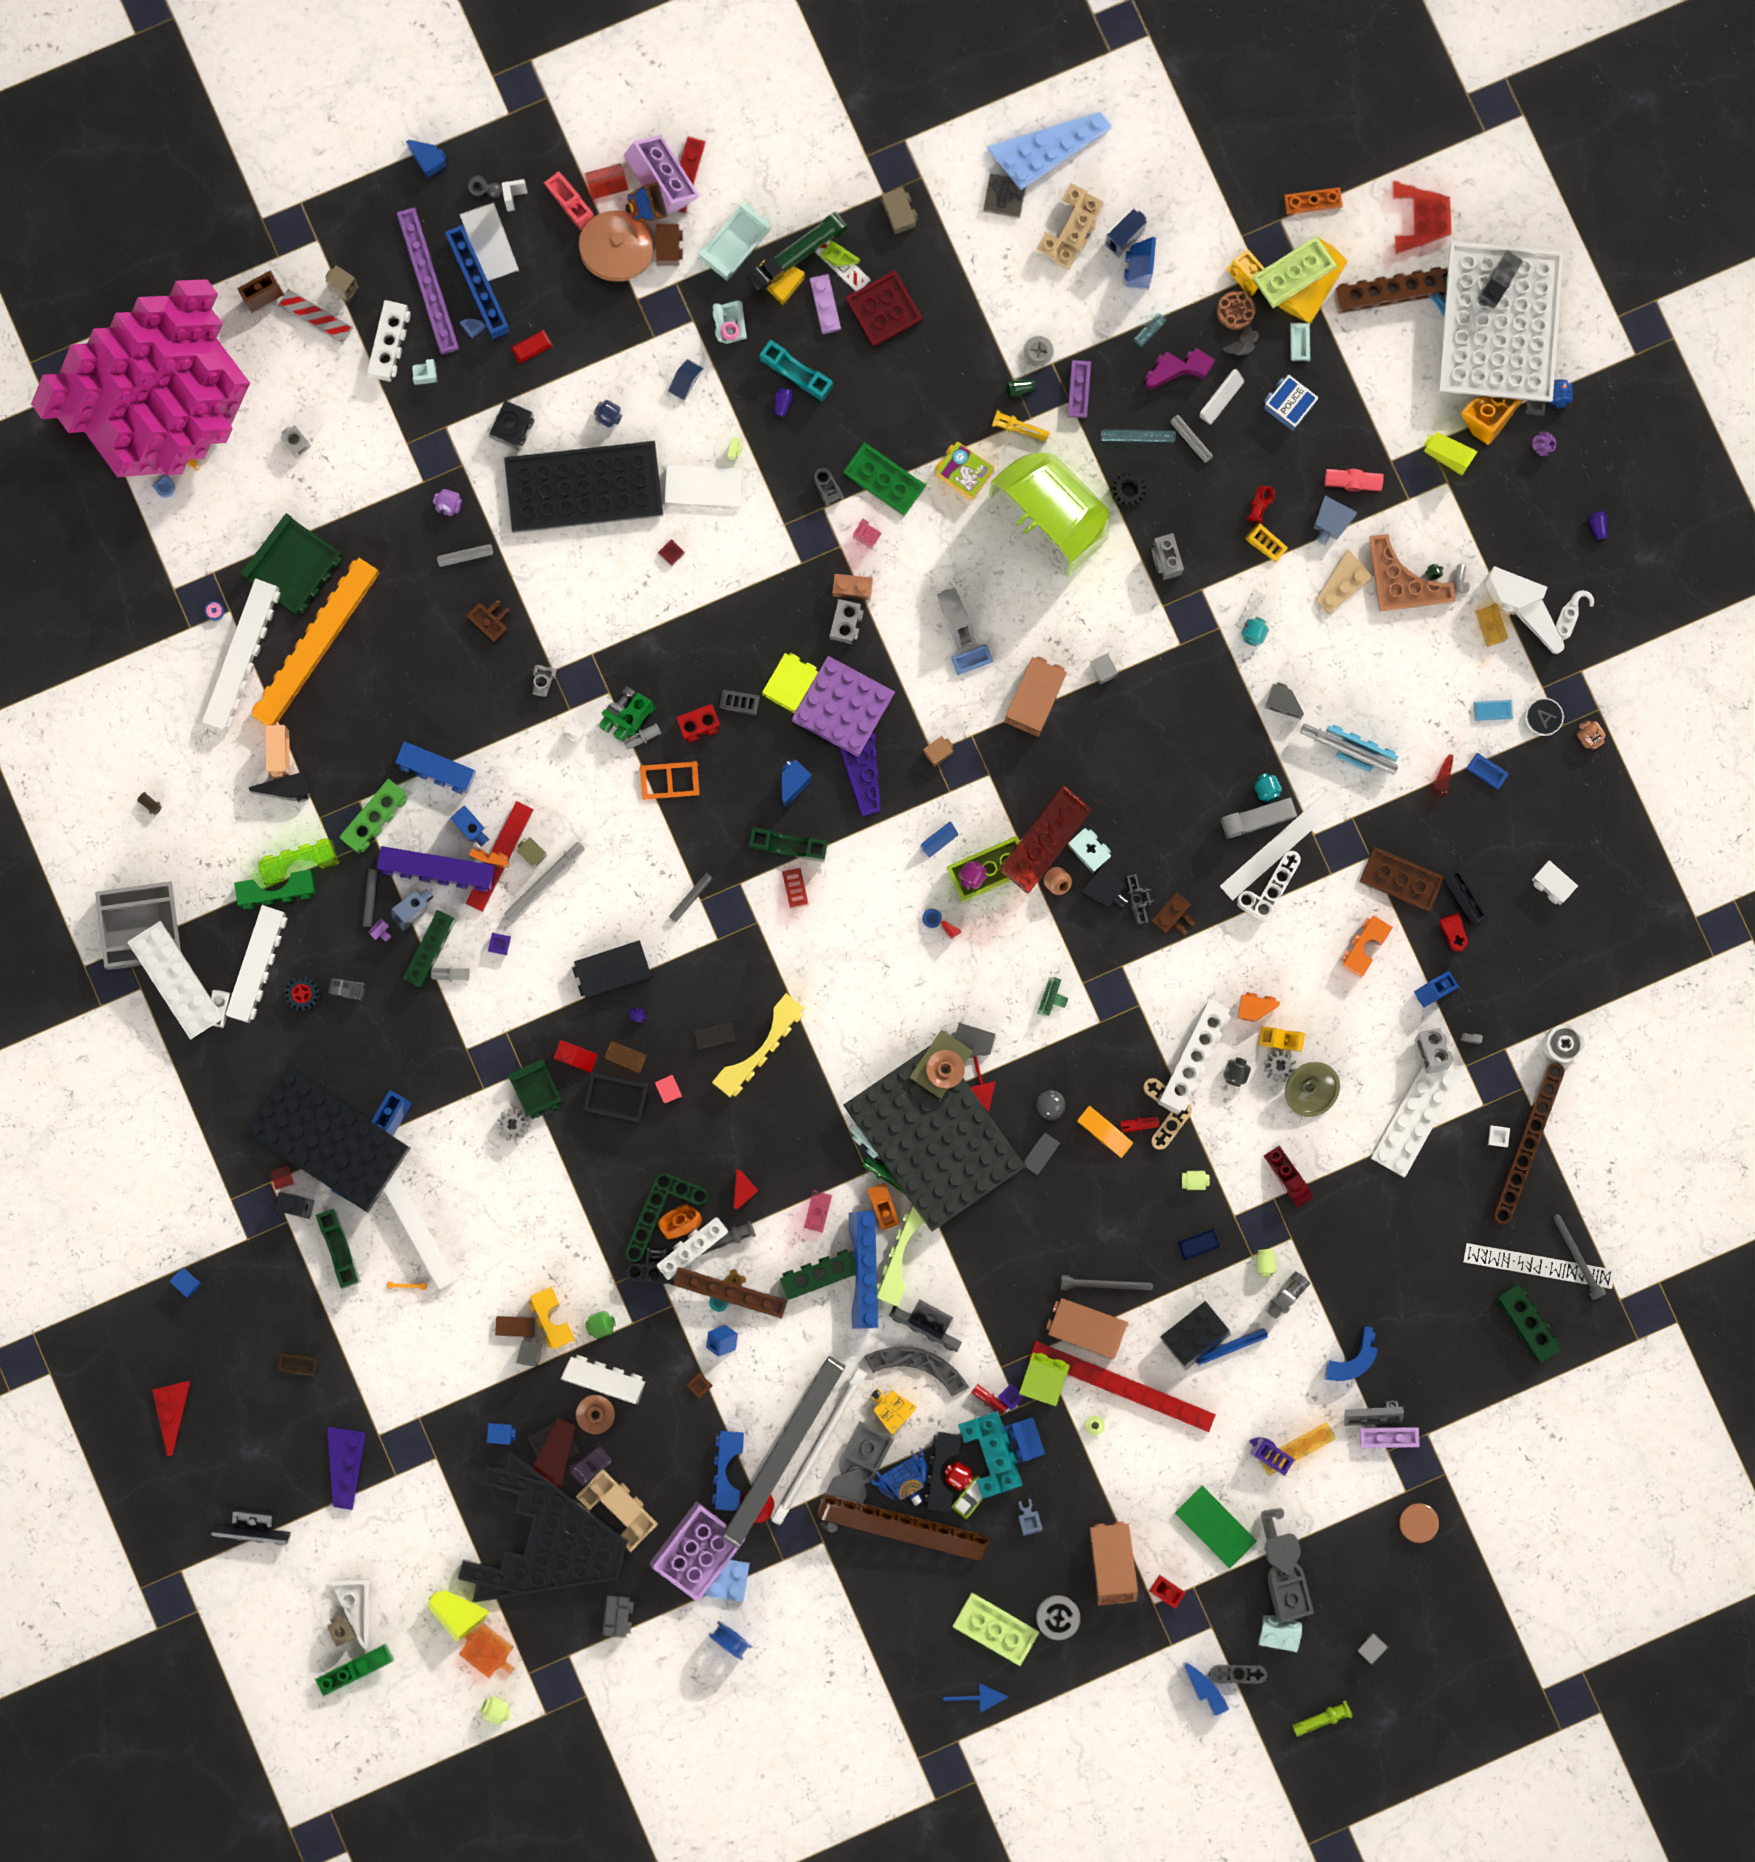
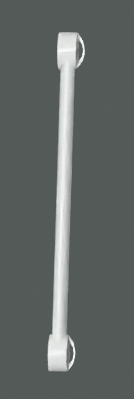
(784, 1507)

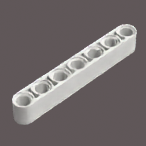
(419, 1232)

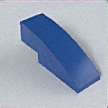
(1206, 1689)

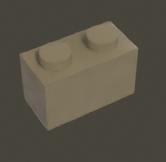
(899, 211)
(341, 283)

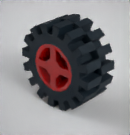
(295, 995)

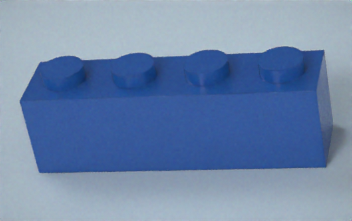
(435, 767)

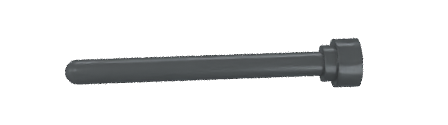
(1068, 1283)
(1595, 1290)

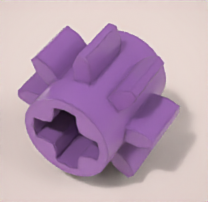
(1544, 443)

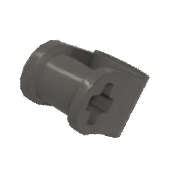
(828, 490)

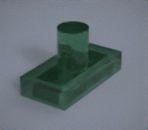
(1051, 997)

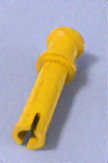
(1043, 434)

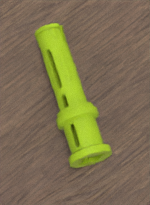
(1331, 1715)

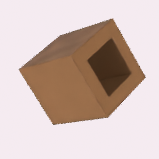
(938, 750)

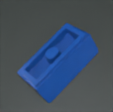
(939, 839)

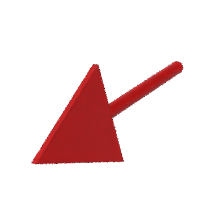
(983, 1091)

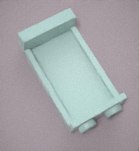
(735, 241)

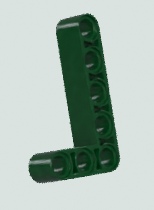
(657, 1209)

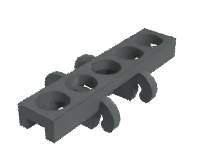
(1140, 904)

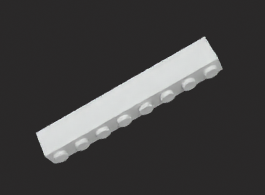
(241, 654)

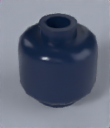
(607, 413)

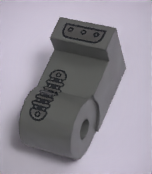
(347, 989)

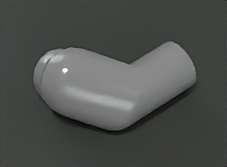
(1459, 578)

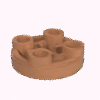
(1235, 310)
(1418, 1523)

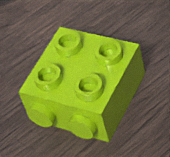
(1044, 1378)

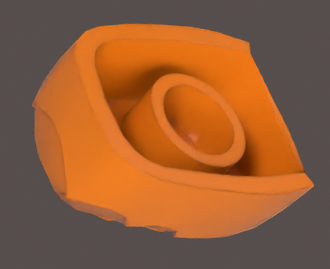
(680, 1221)

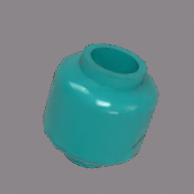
(1254, 631)
(1268, 788)

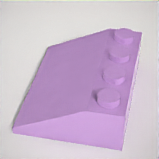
(694, 1552)

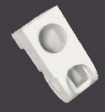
(221, 1000)

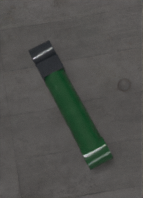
(775, 267)

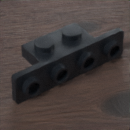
(929, 1322)
(251, 1526)

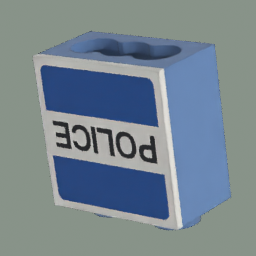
(1290, 402)

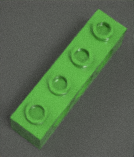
(362, 820)

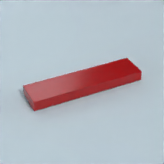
(691, 160)

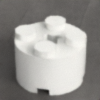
(1561, 1033)

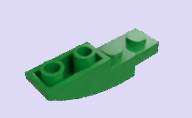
(354, 1669)

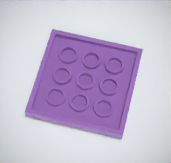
(843, 706)

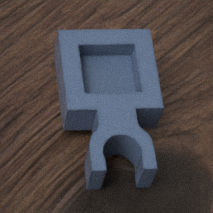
(1030, 1520)

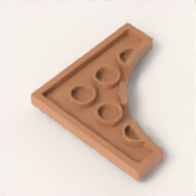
(1400, 587)

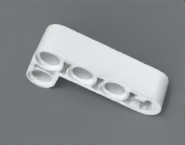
(1274, 884)

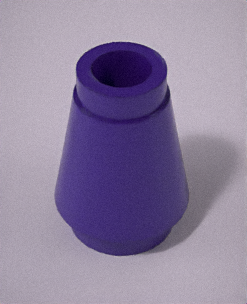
(782, 401)
(1599, 524)

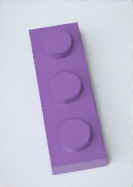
(1079, 389)

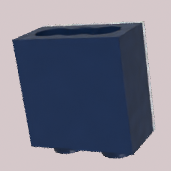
(1125, 231)

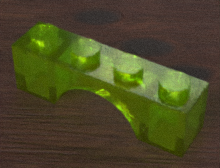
(274, 868)

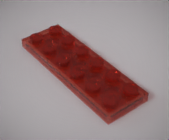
(1045, 839)

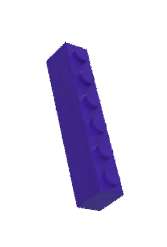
(437, 868)

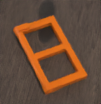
(668, 767)

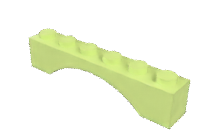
(893, 1286)

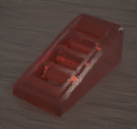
(1442, 780)
(799, 903)

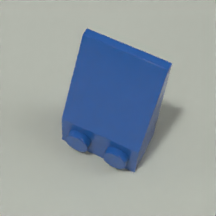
(1140, 263)

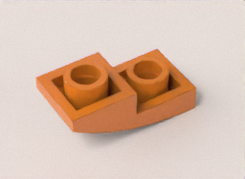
(497, 860)

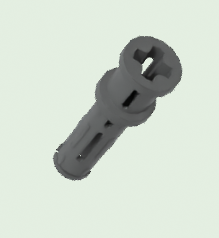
(735, 1235)

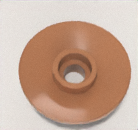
(952, 1062)
(587, 1407)

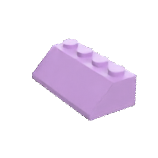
(655, 162)

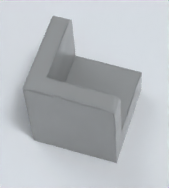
(1103, 668)
(1372, 1648)

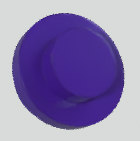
(637, 1014)

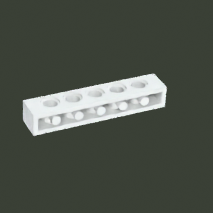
(1211, 1011)

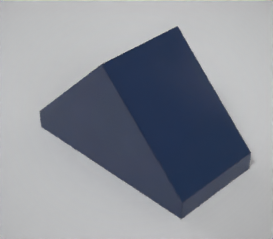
(685, 379)

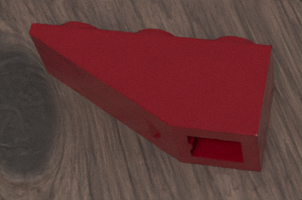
(1288, 1176)

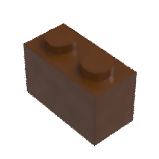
(667, 244)
(260, 291)

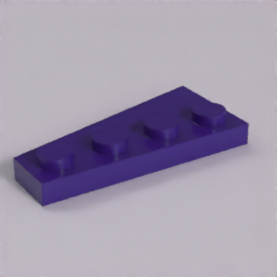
(864, 777)
(345, 1463)

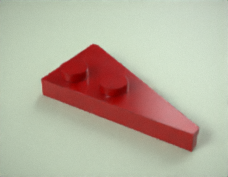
(170, 1406)

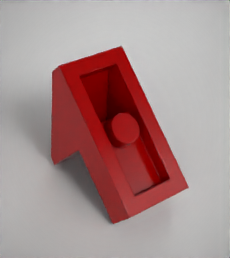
(1167, 1591)

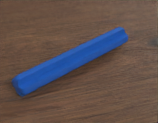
(1234, 1346)

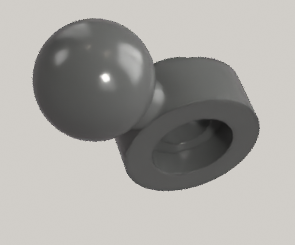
(494, 190)

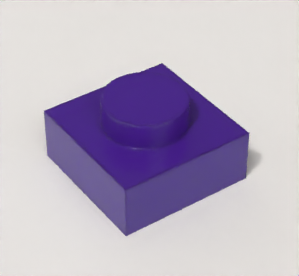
(499, 944)
(1011, 1396)

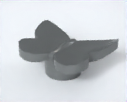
(1244, 344)

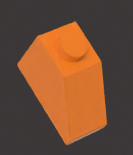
(883, 1206)

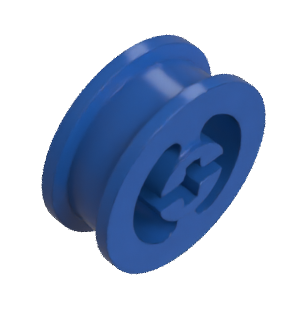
(730, 1640)

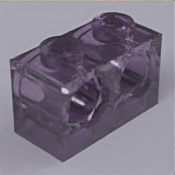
(590, 1464)

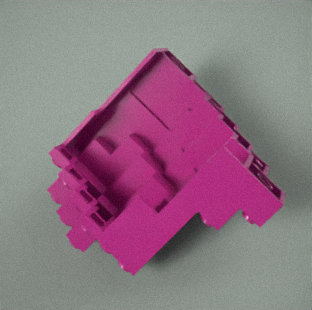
(150, 384)

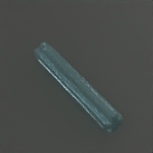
(1138, 435)

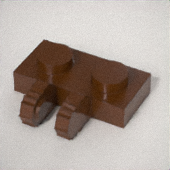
(487, 621)
(1171, 913)

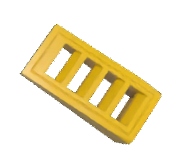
(1262, 547)

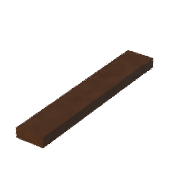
(729, 1292)

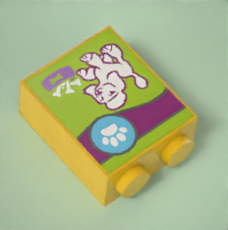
(964, 471)

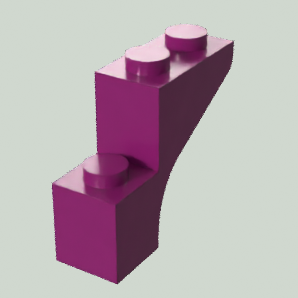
(1171, 367)

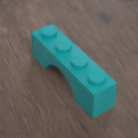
(786, 365)

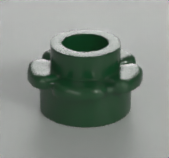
(1434, 571)

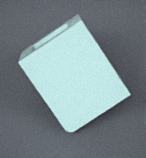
(424, 373)

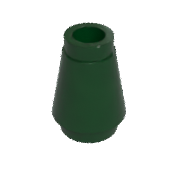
(1020, 387)

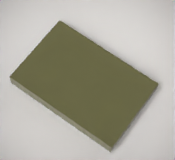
(942, 1042)

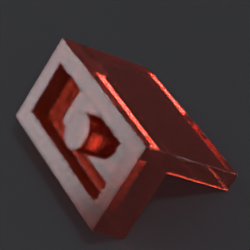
(606, 181)

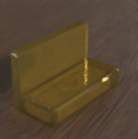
(1491, 625)

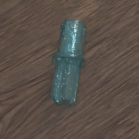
(1149, 330)

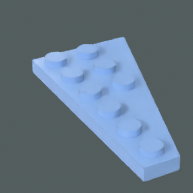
(1038, 152)

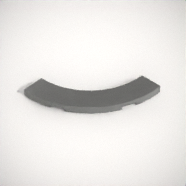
(921, 1360)

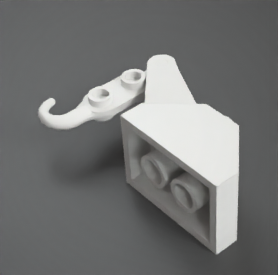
(1524, 599)

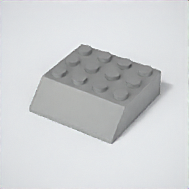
(127, 913)

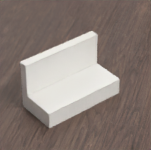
(513, 188)

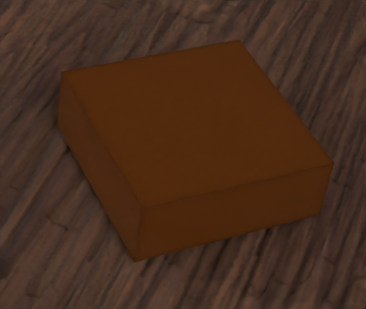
(699, 1385)

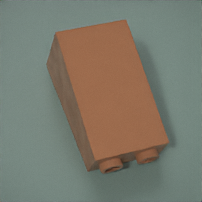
(1035, 696)
(1086, 1328)
(1113, 1563)

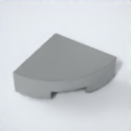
(1476, 1038)

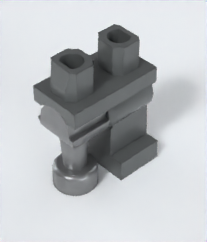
(1288, 1296)

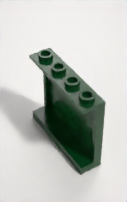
(294, 563)

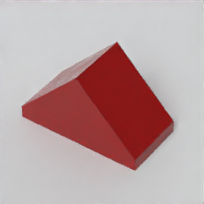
(743, 1190)

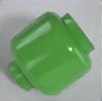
(600, 1324)

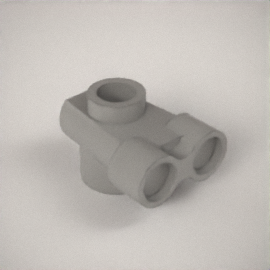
(543, 676)

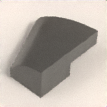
(976, 1039)

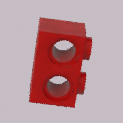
(696, 717)

